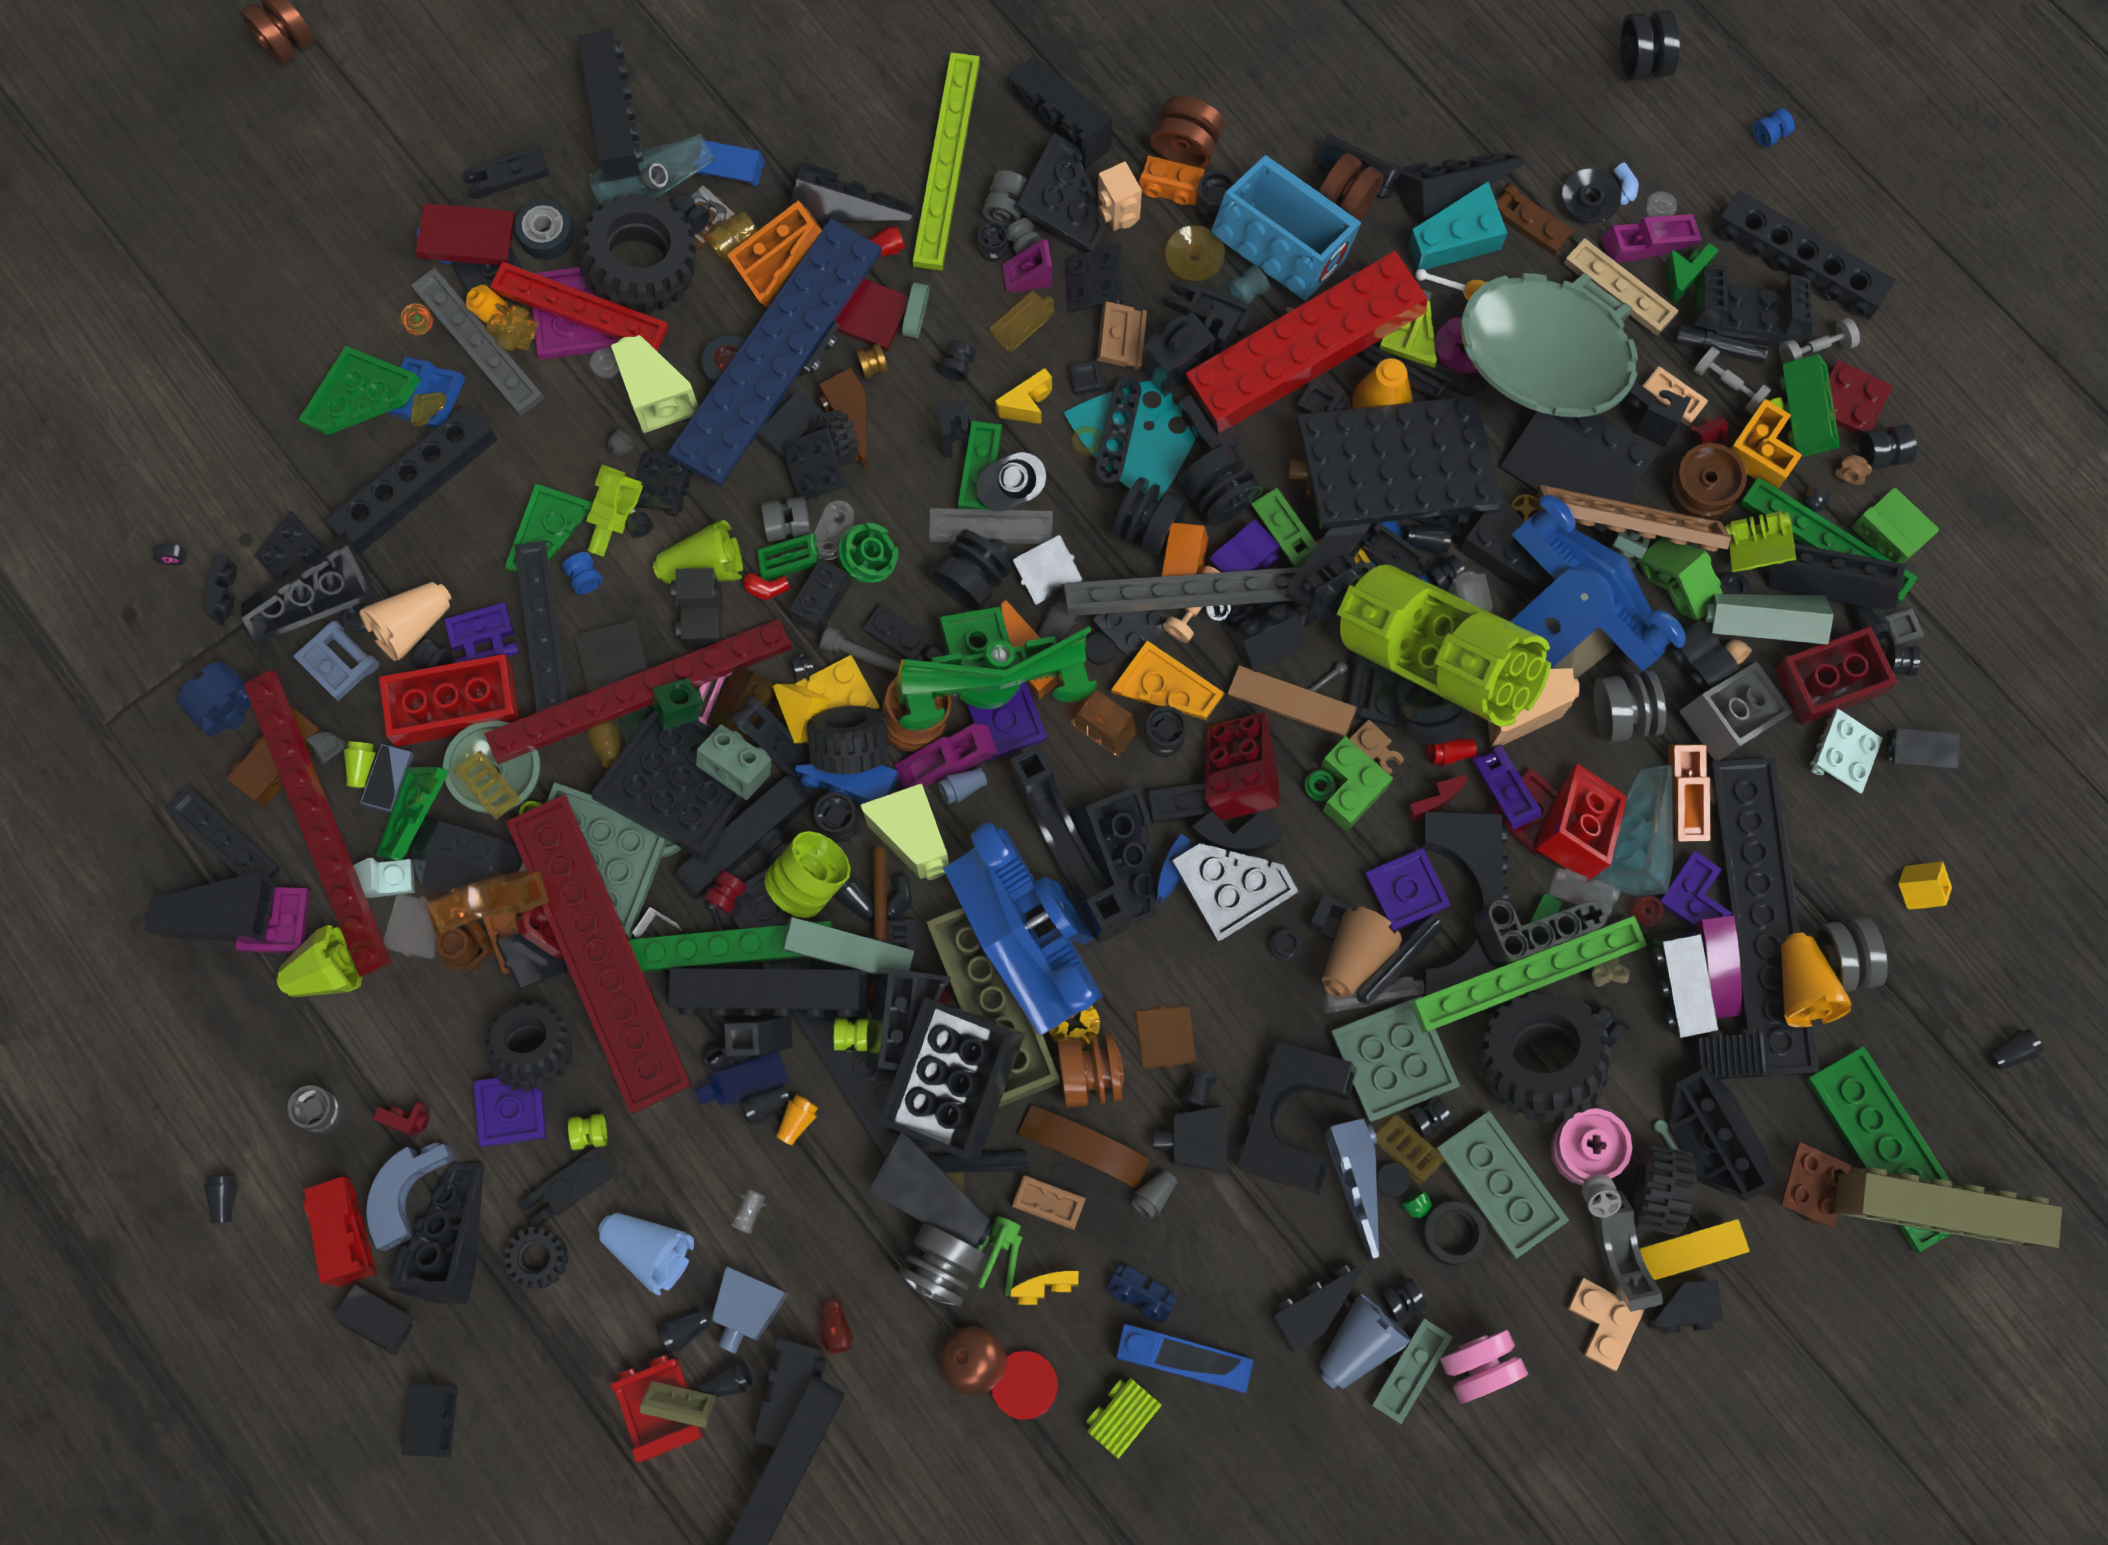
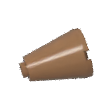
(1358, 950)

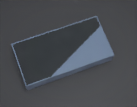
(386, 778)

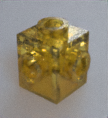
(512, 327)

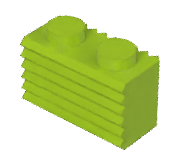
(1123, 1417)

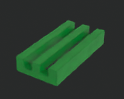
(811, 561)

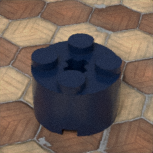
(215, 699)

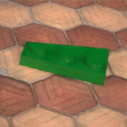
(549, 518)
(409, 810)

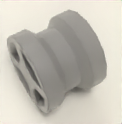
(1609, 1200)

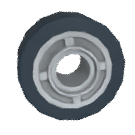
(540, 215)

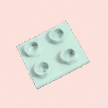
(1846, 751)

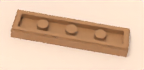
(1292, 701)

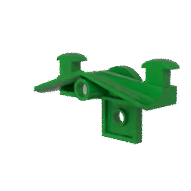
(988, 674)

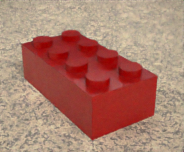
(448, 699)

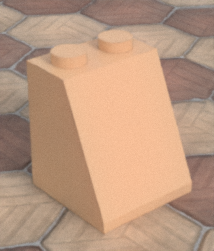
(1551, 705)

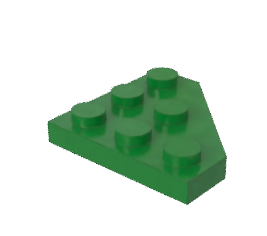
(357, 391)

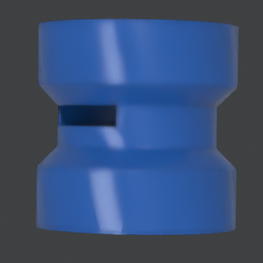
(1777, 125)
(582, 573)

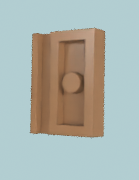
(1121, 335)

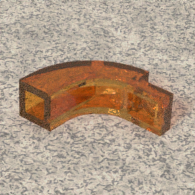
(487, 897)

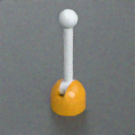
(1468, 289)

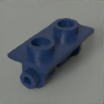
(1127, 1288)

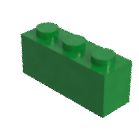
(1810, 405)

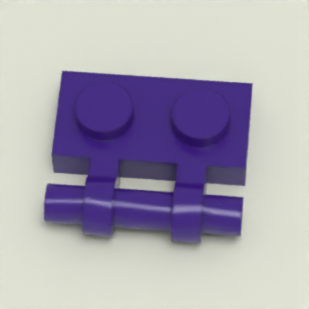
(481, 627)

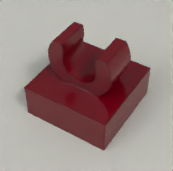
(1711, 432)

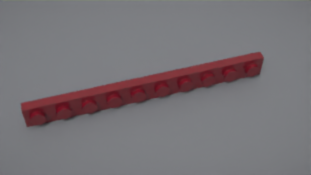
(636, 691)
(317, 824)

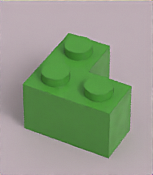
(1684, 574)
(1360, 782)

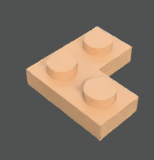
(1613, 1322)

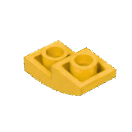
(1034, 1289)

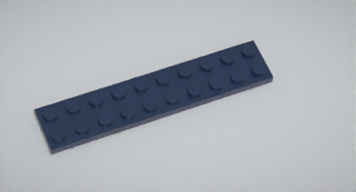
(775, 353)

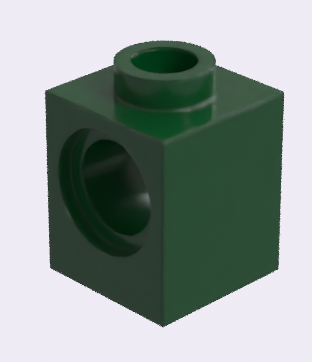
(673, 714)

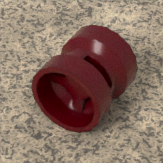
(725, 892)

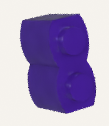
(1247, 551)

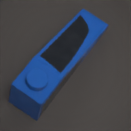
(1184, 1358)

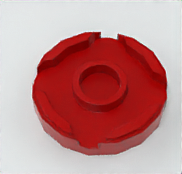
(1027, 1386)

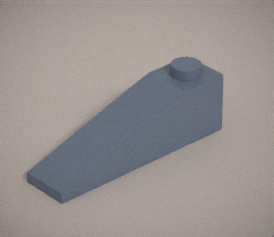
(1355, 1164)

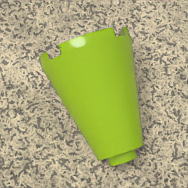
(704, 549)

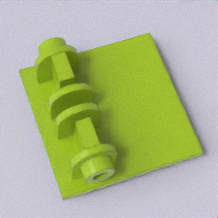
(1761, 543)

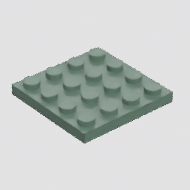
(622, 851)

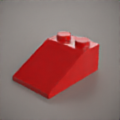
(1583, 824)

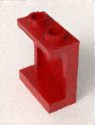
(652, 1434)

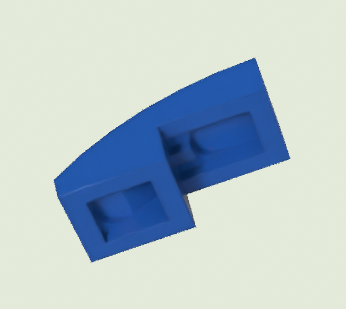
(1169, 877)

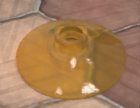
(1197, 242)

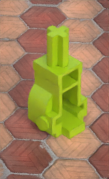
(612, 504)

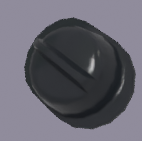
(1011, 481)

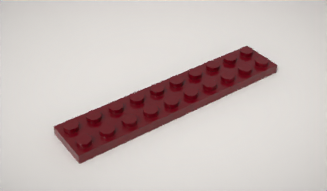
(600, 955)

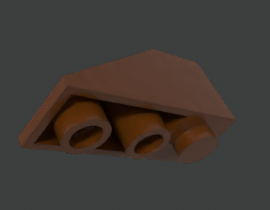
(847, 394)

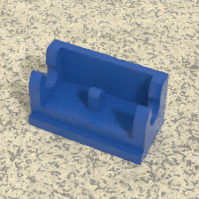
(734, 163)

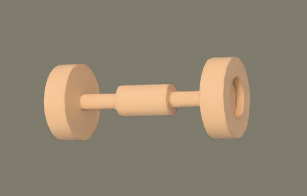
(1178, 628)

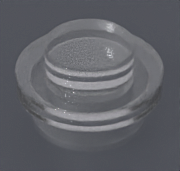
(1661, 204)
(604, 363)

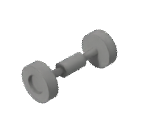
(1846, 334)
(1732, 380)

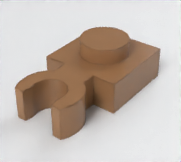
(1374, 744)

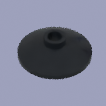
(1594, 185)

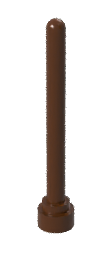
(880, 903)

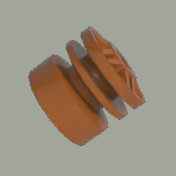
(907, 739)
(1090, 1070)

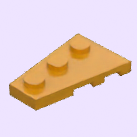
(1163, 681)

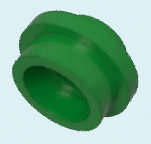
(1320, 776)

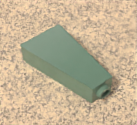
(1772, 617)

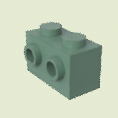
(734, 761)

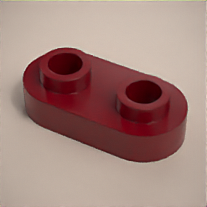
(543, 935)

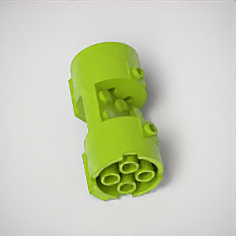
(1444, 644)

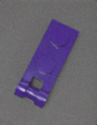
(1507, 787)

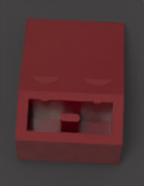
(1241, 767)

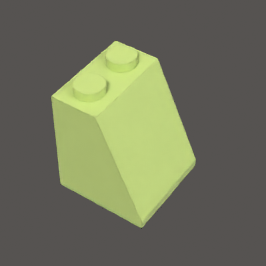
(653, 384)
(909, 830)

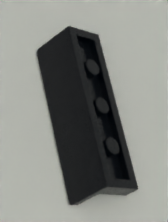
(1840, 577)

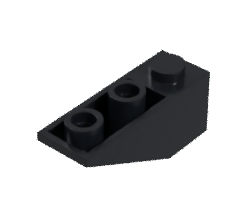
(1311, 1316)

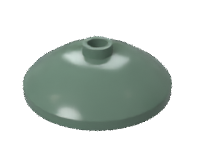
(520, 773)

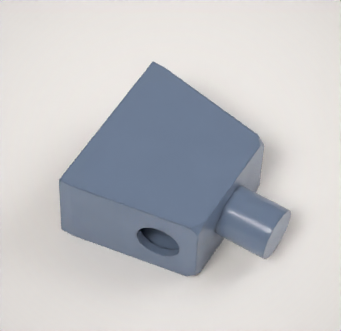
(744, 1308)

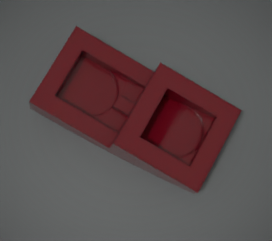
(1442, 793)

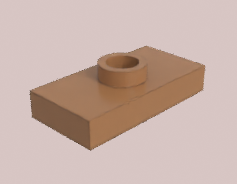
(1048, 1202)

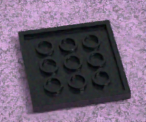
(664, 789)

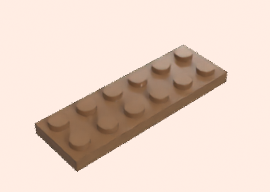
(1644, 519)

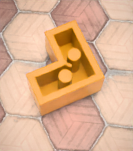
(1761, 451)

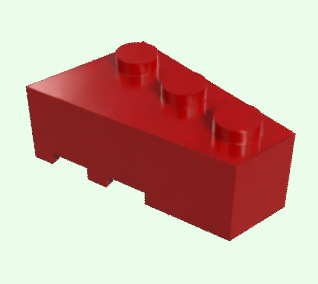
(338, 1233)

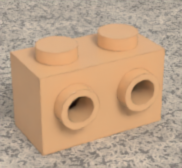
(1119, 197)

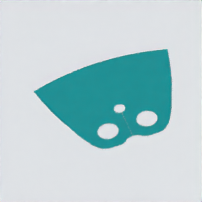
(1151, 453)

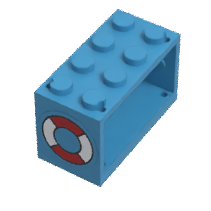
(1285, 227)

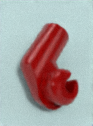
(764, 589)

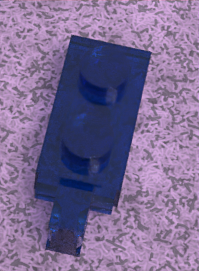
(736, 1082)

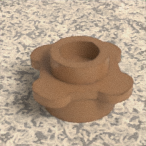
(1854, 470)

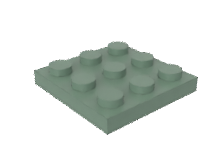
(1394, 1061)

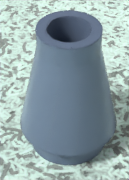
(960, 785)

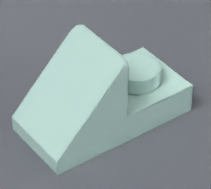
(385, 877)

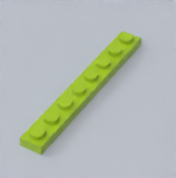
(946, 162)

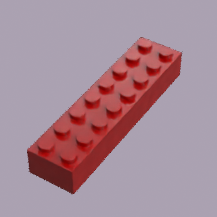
(1307, 342)

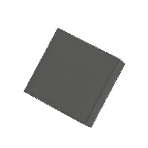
(1904, 627)

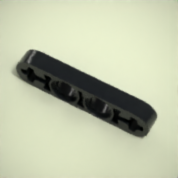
(1117, 432)

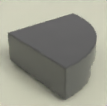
(325, 746)

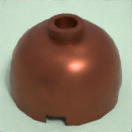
(972, 1361)

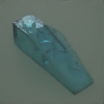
(679, 159)

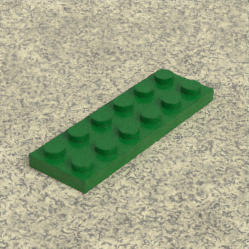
(1876, 1127)

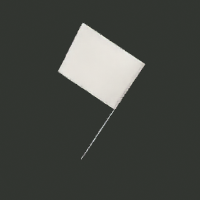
(647, 918)

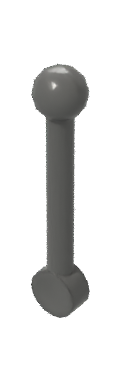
(1340, 668)

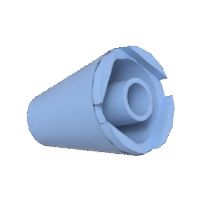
(647, 1249)

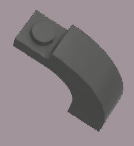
(1623, 1259)

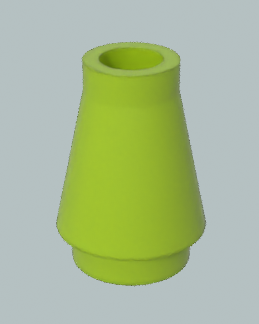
(358, 763)

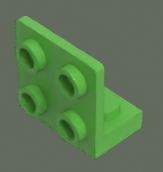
(1895, 527)

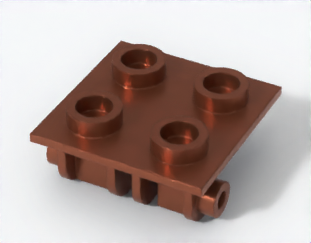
(1813, 1185)

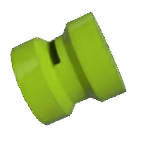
(851, 1034)
(587, 1131)

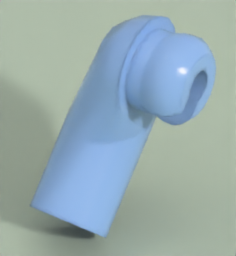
(1628, 181)

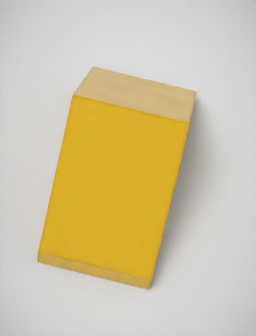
(799, 707)

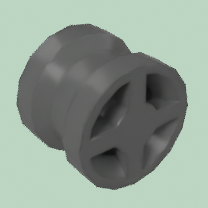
(1022, 235)

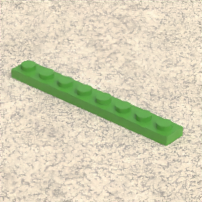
(1527, 974)

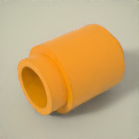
(482, 301)

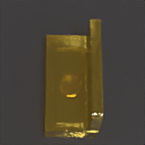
(1022, 320)

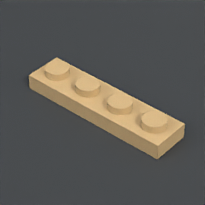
(1647, 305)

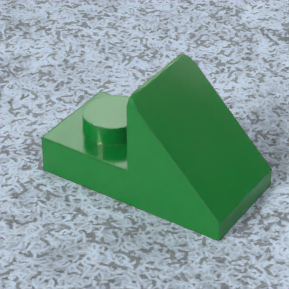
(1683, 273)

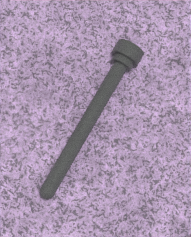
(835, 641)

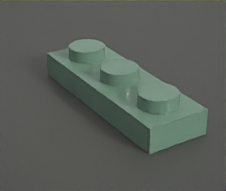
(1411, 1371)

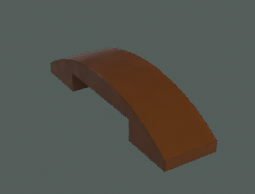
(1084, 1146)

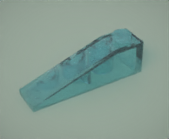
(1645, 837)

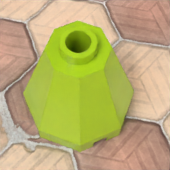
(319, 966)

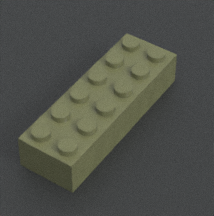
(984, 993)
(1948, 1208)

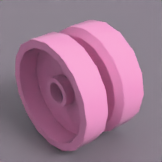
(1606, 1134)
(1482, 1363)

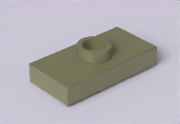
(677, 1404)

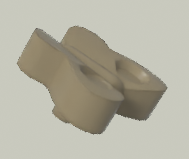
(1609, 971)

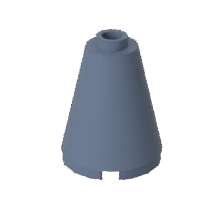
(1361, 1344)

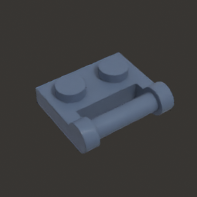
(328, 667)

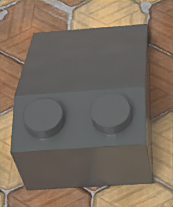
(1736, 711)

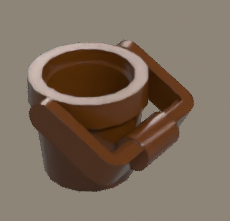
(462, 948)

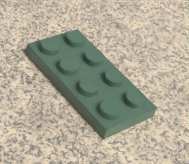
(1502, 1185)

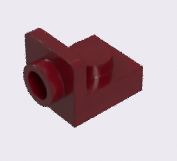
(397, 1119)

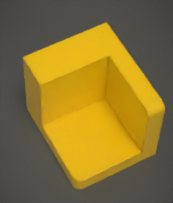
(1925, 885)

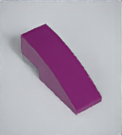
(1650, 237)
(947, 756)
(1723, 964)

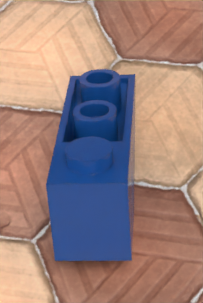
(858, 787)

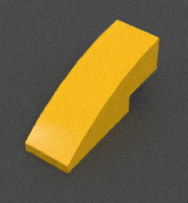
(1695, 1250)

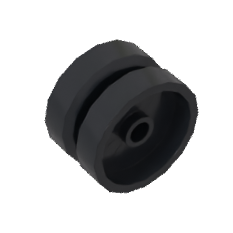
(1649, 45)
(1429, 716)

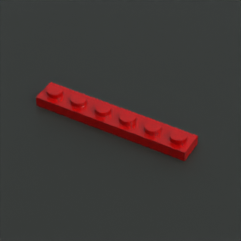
(576, 305)

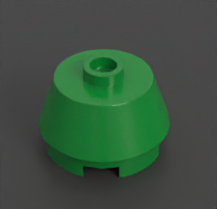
(867, 553)

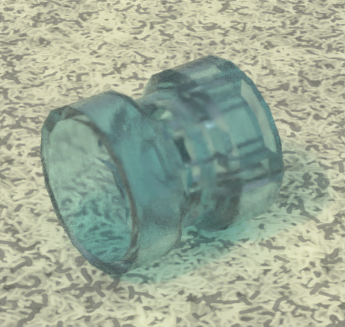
(1249, 285)

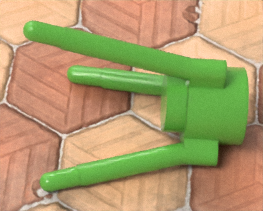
(1002, 1235)

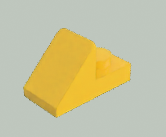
(1019, 402)

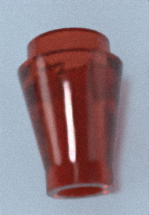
(835, 1329)

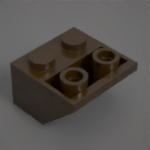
(736, 692)

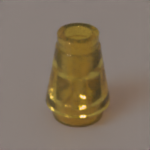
(605, 742)

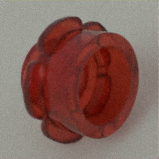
(1651, 903)

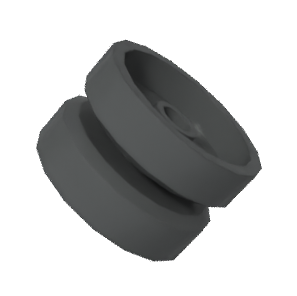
(1854, 952)

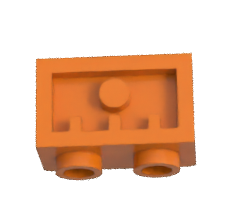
(1170, 180)

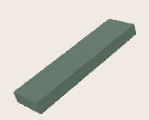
(844, 948)

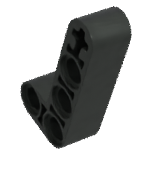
(1546, 930)

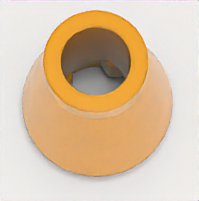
(797, 1117)

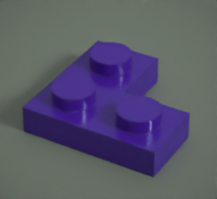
(1687, 892)

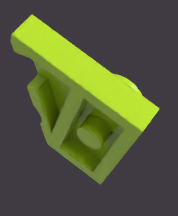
(1413, 341)

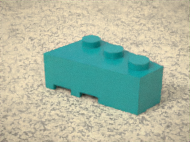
(1459, 231)

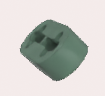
(915, 310)

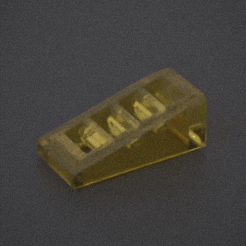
(471, 763)
(1435, 1157)

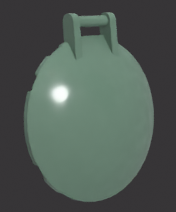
(1551, 343)

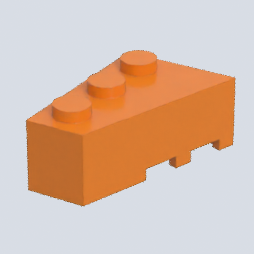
(775, 251)

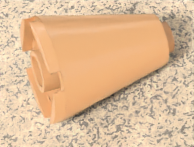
(405, 617)

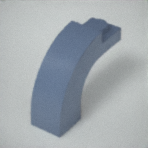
(390, 1188)

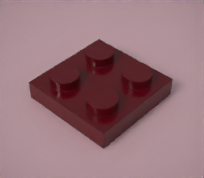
(1856, 397)

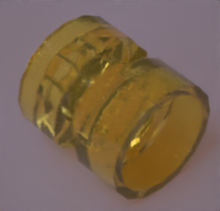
(728, 237)

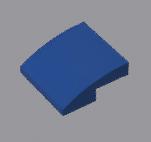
(432, 381)

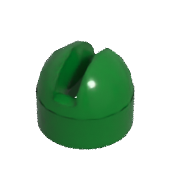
(1418, 1205)

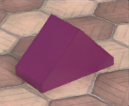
(1029, 269)

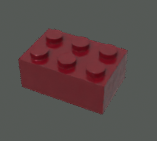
(1835, 675)

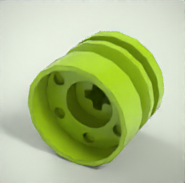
(807, 874)

